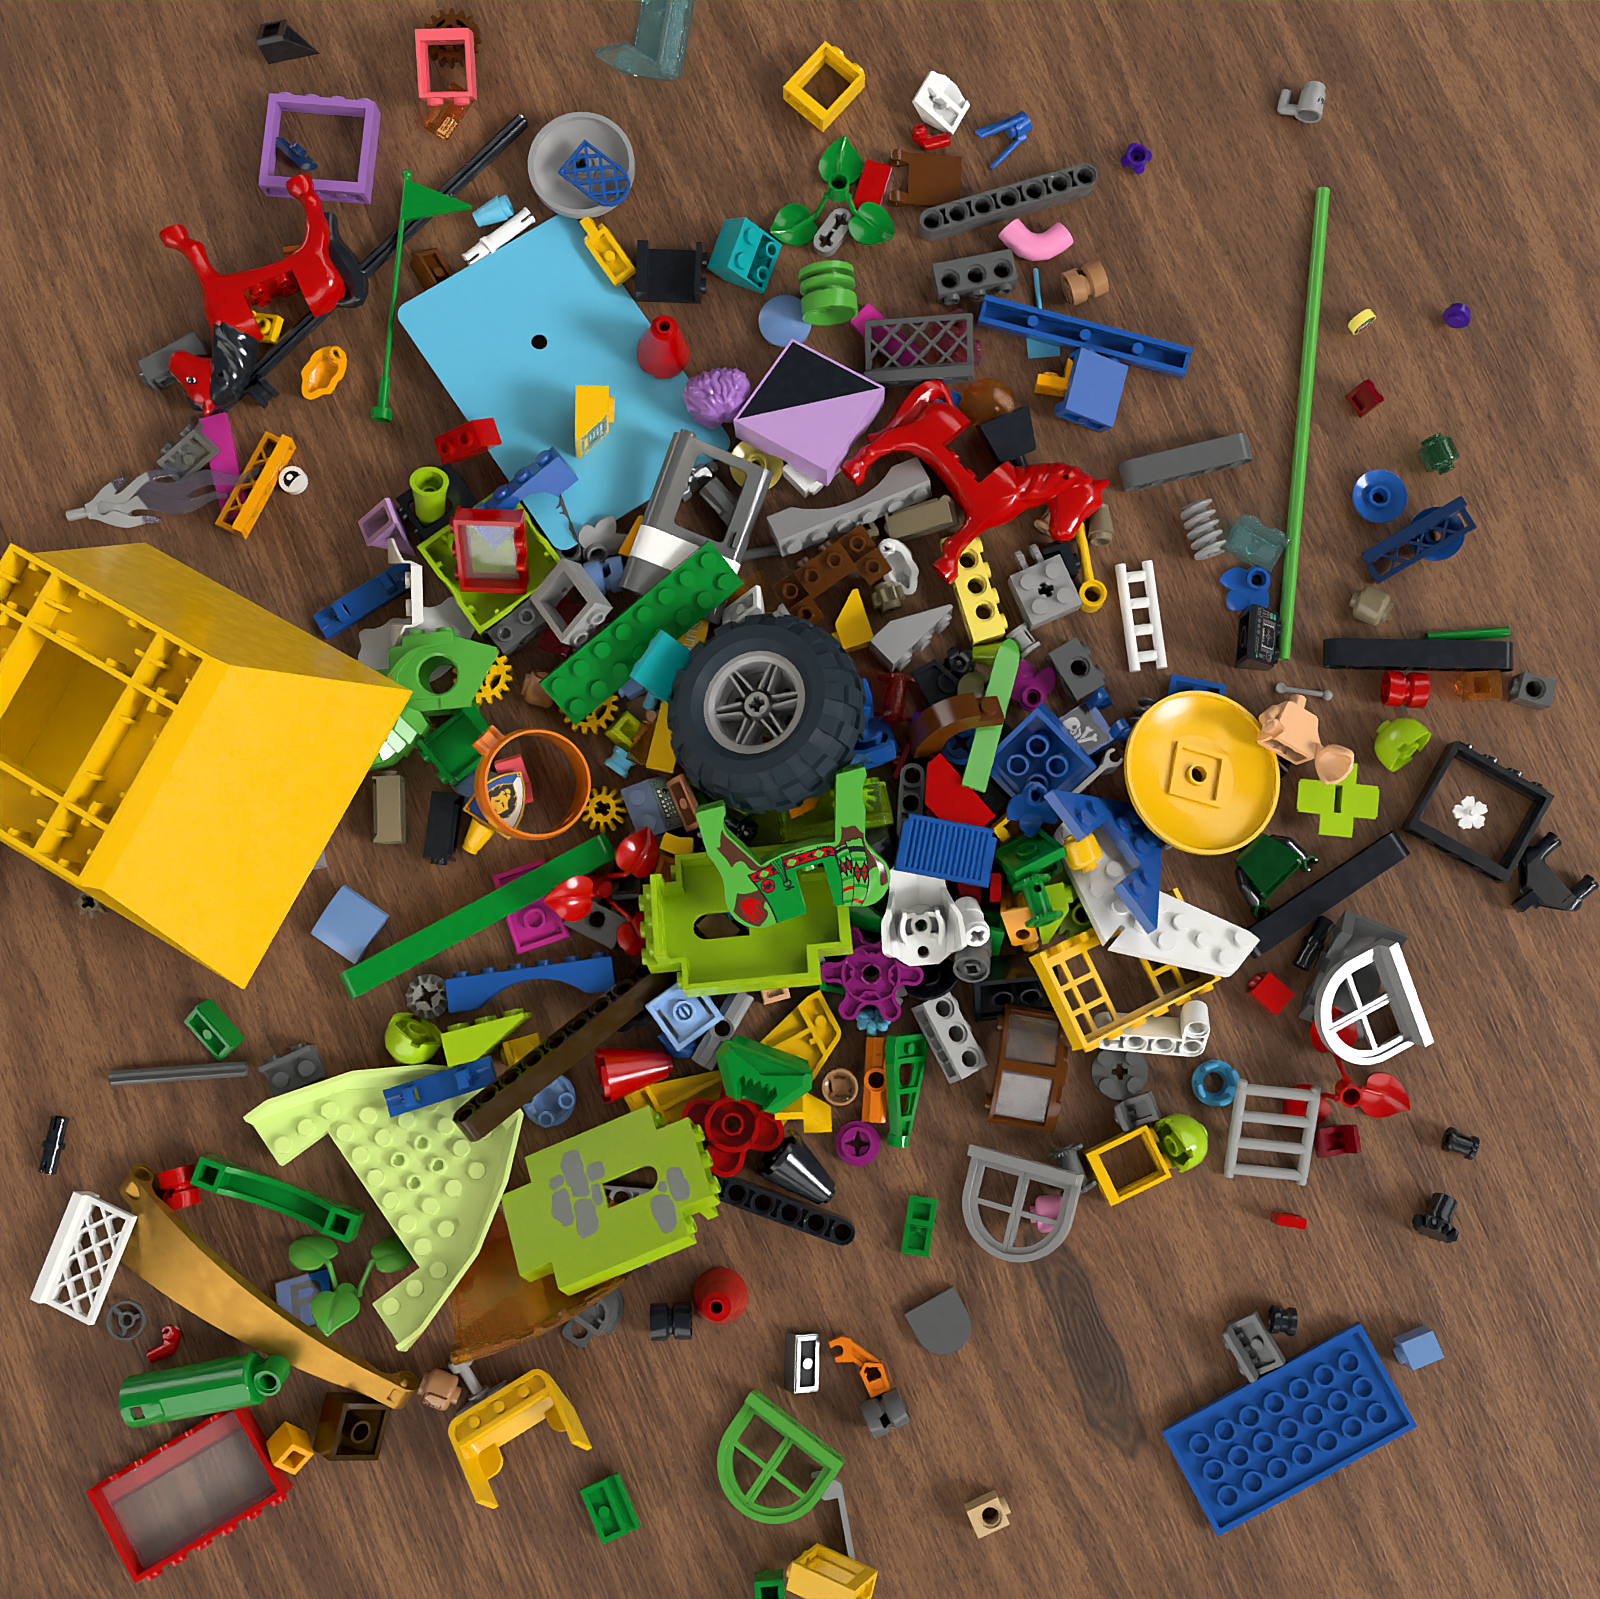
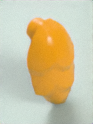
(323, 372)

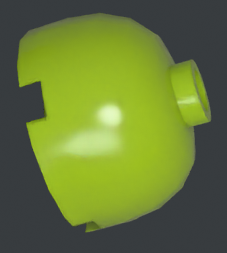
(1399, 741)
(411, 1040)
(1182, 1140)

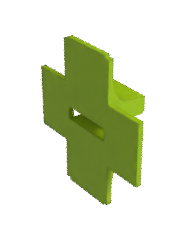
(1350, 803)

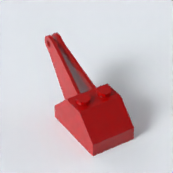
(951, 801)

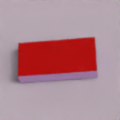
(872, 183)

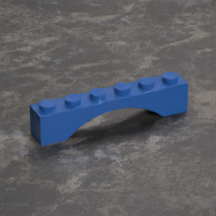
(475, 991)

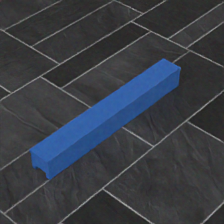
(1075, 333)

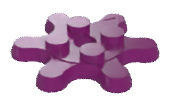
(863, 992)

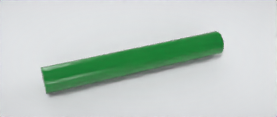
(1470, 634)

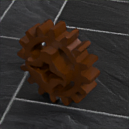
(453, 53)

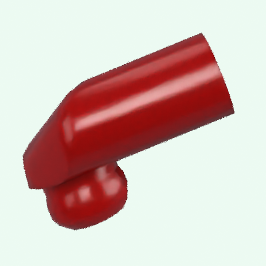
(168, 1346)

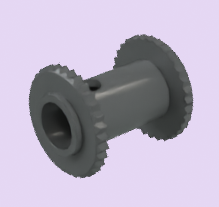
(1068, 1159)

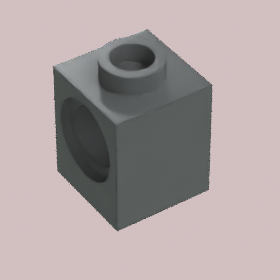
(1542, 687)

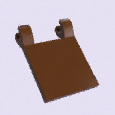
(931, 179)

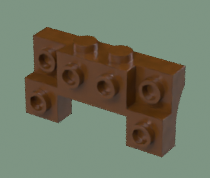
(826, 568)

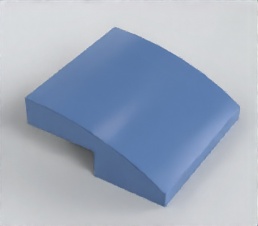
(349, 924)

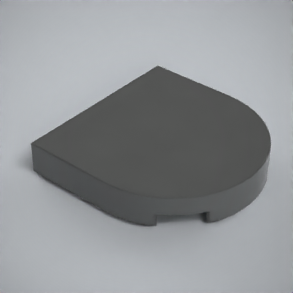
(941, 1322)

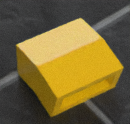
(677, 845)

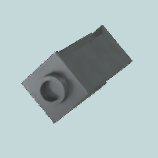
(155, 366)

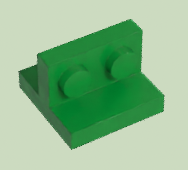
(1029, 857)

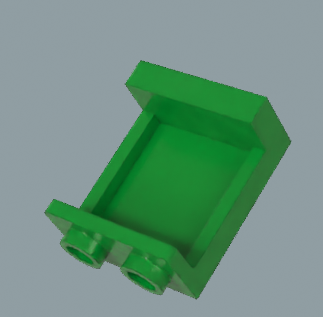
(451, 746)

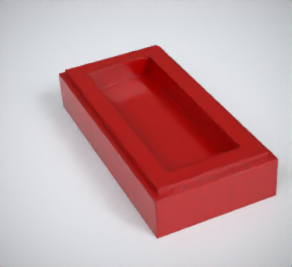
(995, 888)

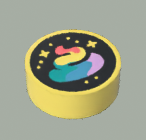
(1361, 321)

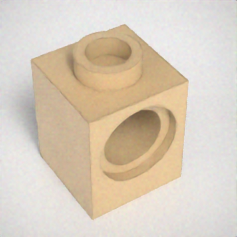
(982, 1525)

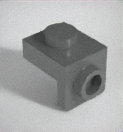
(1136, 1111)

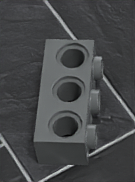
(979, 265)

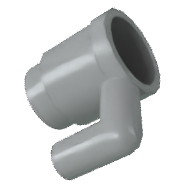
(1309, 104)

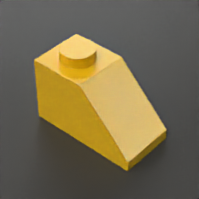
(852, 625)

